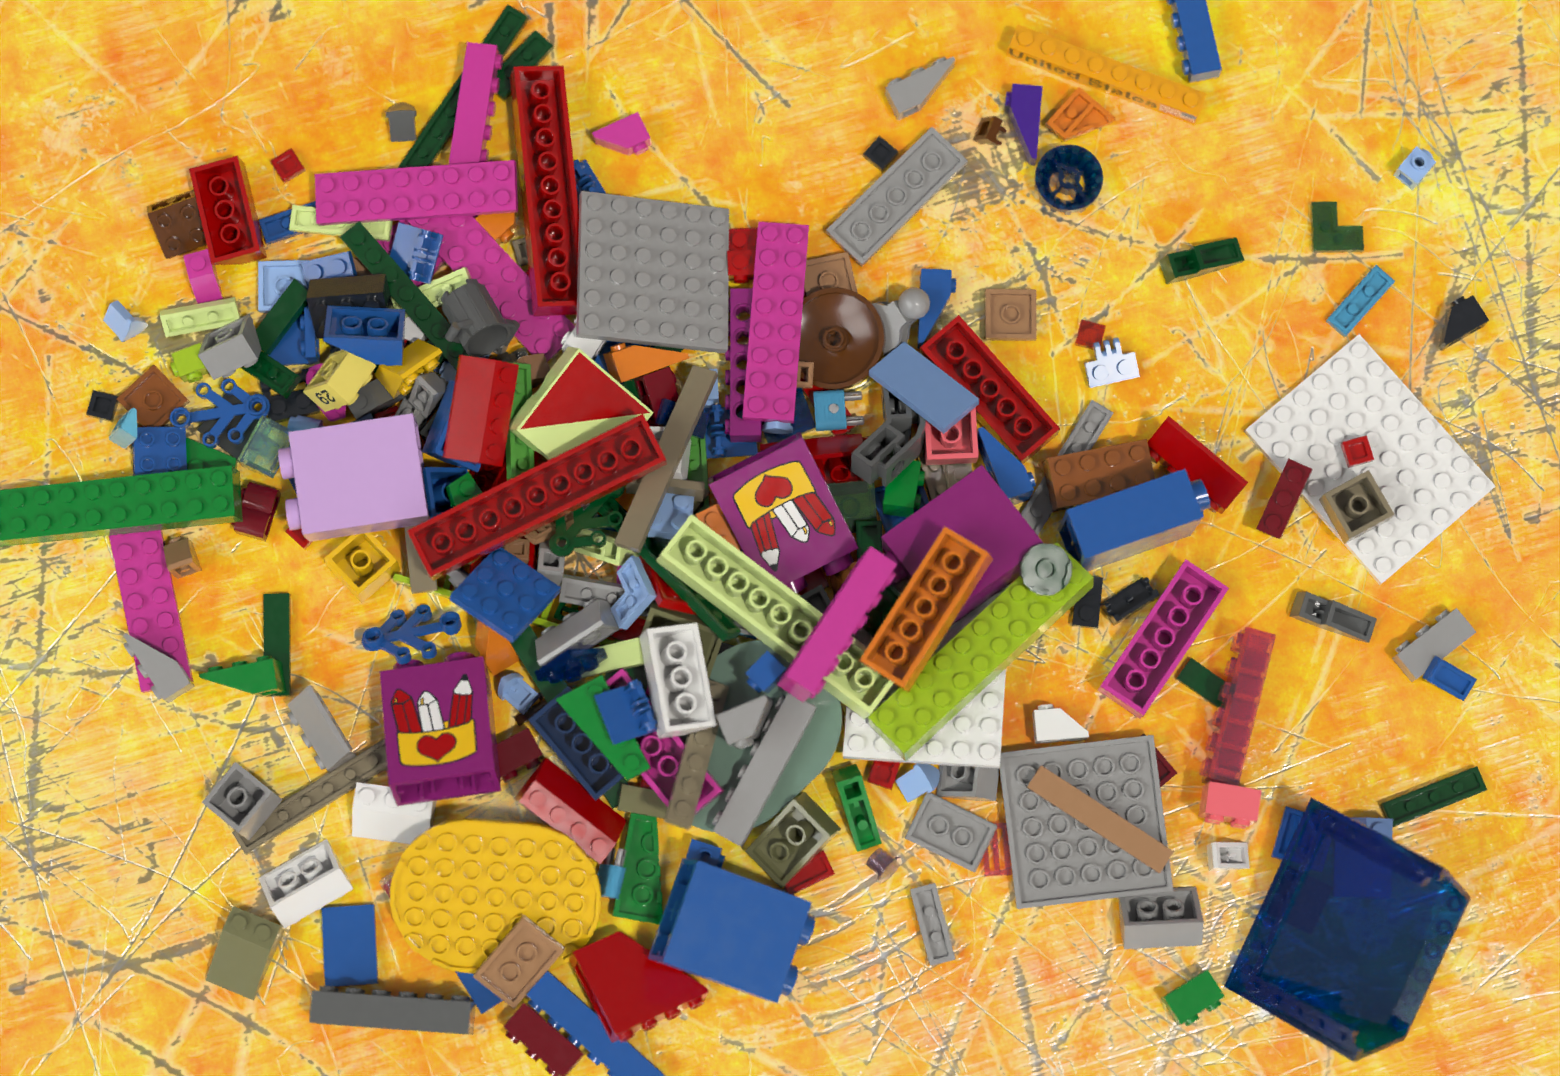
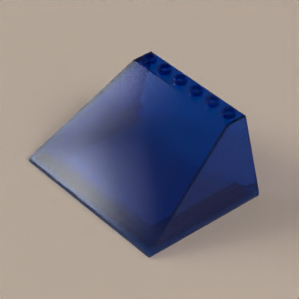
(1348, 935)

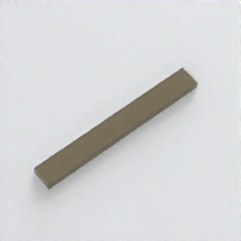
(673, 445)
(317, 796)

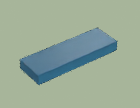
(1360, 301)

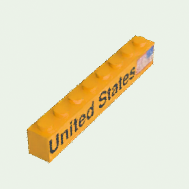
(1106, 74)

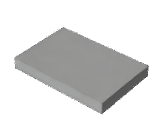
(951, 832)

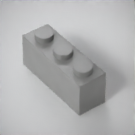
(1439, 640)

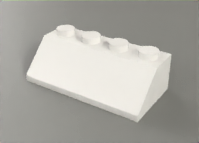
(677, 680)

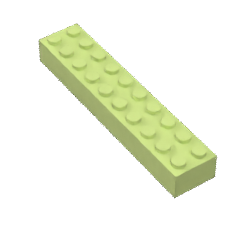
(765, 608)

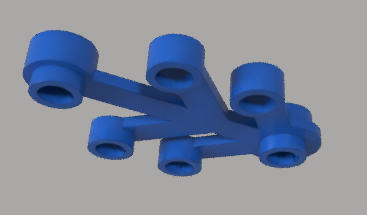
(224, 413)
(408, 633)

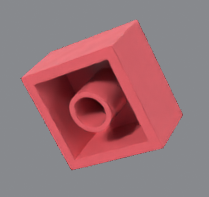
(955, 446)
(1229, 804)

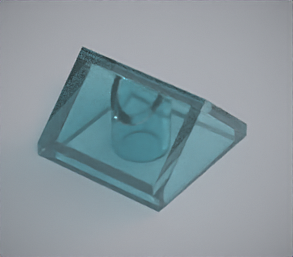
(262, 447)

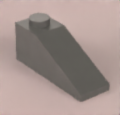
(373, 399)

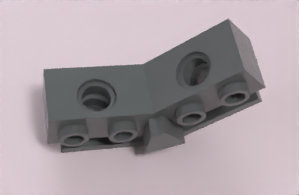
(890, 444)

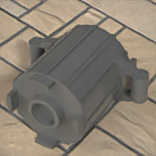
(476, 320)

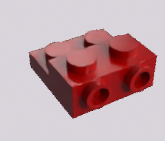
(742, 254)

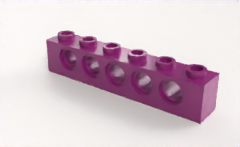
(739, 429)

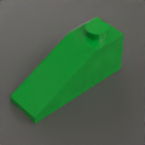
(856, 807)

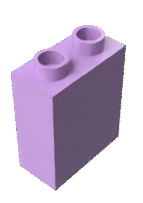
(355, 477)

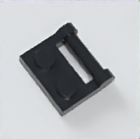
(296, 404)

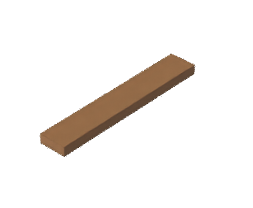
(1100, 819)

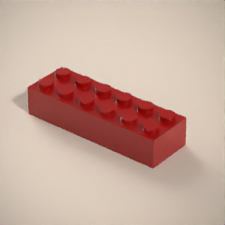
(1004, 403)

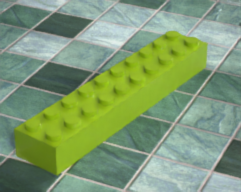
(973, 661)

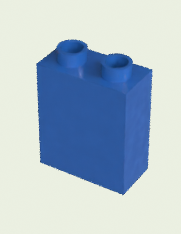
(1134, 520)
(732, 931)

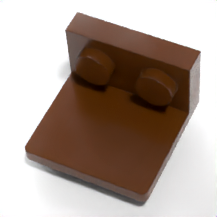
(177, 224)

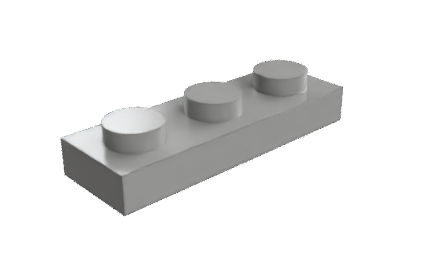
(932, 924)

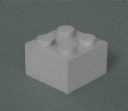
(242, 801)

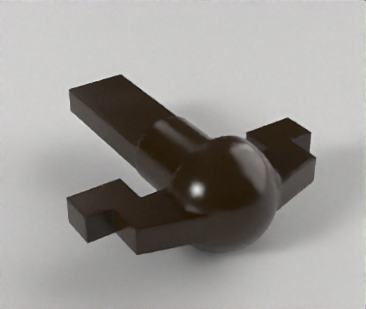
(521, 719)

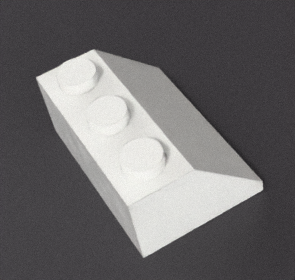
(379, 817)
(305, 883)

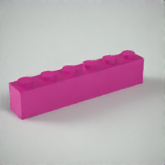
(476, 104)

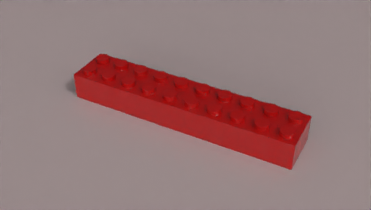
(547, 187)
(537, 497)

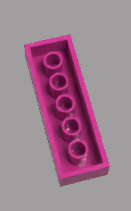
(834, 629)
(1163, 639)
(665, 757)

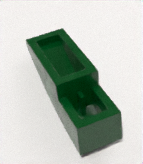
(1201, 260)

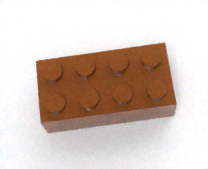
(1096, 473)

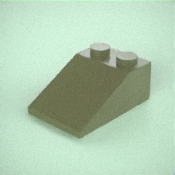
(664, 617)
(793, 839)
(244, 952)

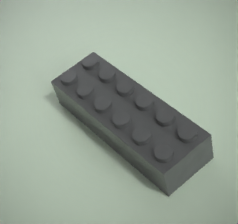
(392, 1012)

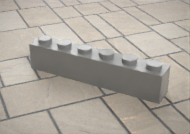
(764, 770)

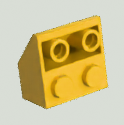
(418, 359)

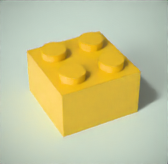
(362, 565)

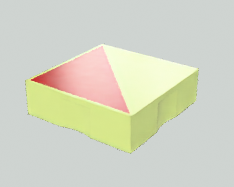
(574, 406)

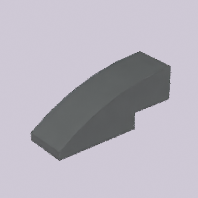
(1332, 616)

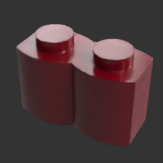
(258, 511)

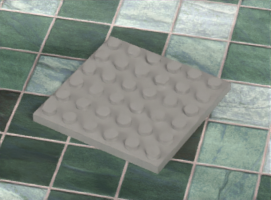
(652, 272)
(1059, 857)

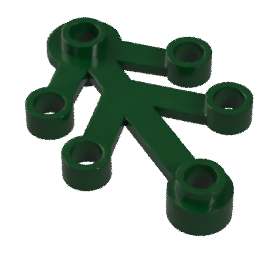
(584, 520)

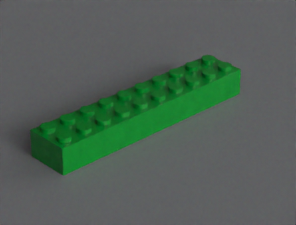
(120, 505)

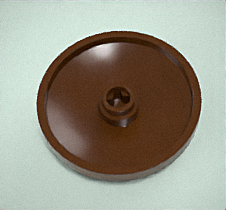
(841, 337)

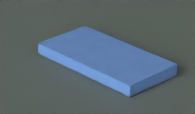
(924, 387)

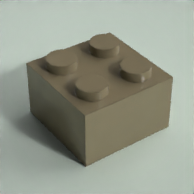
(1356, 507)

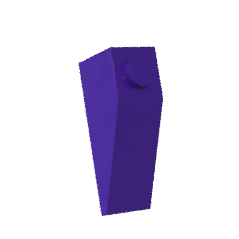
(1024, 112)

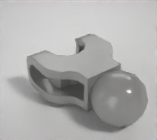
(901, 314)

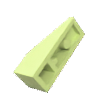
(610, 552)

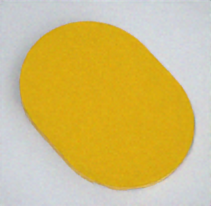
(477, 877)

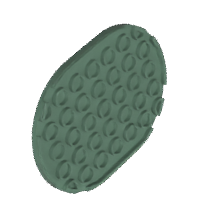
(809, 757)

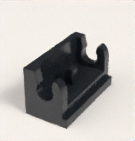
(1129, 600)

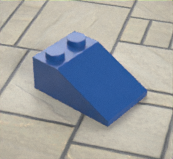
(367, 332)
(1005, 468)

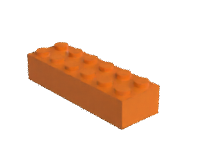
(926, 609)

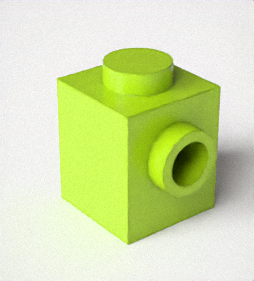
(188, 364)

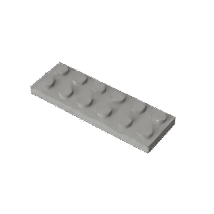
(896, 196)

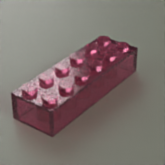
(1239, 707)

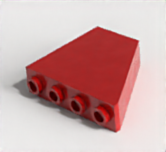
(630, 988)

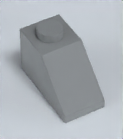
(428, 393)

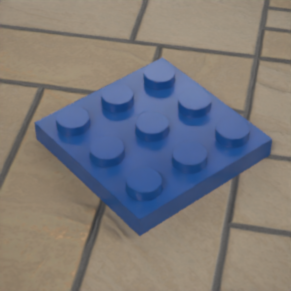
(505, 594)

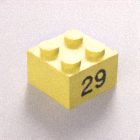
(339, 380)

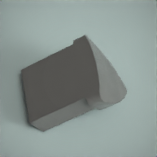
(402, 122)

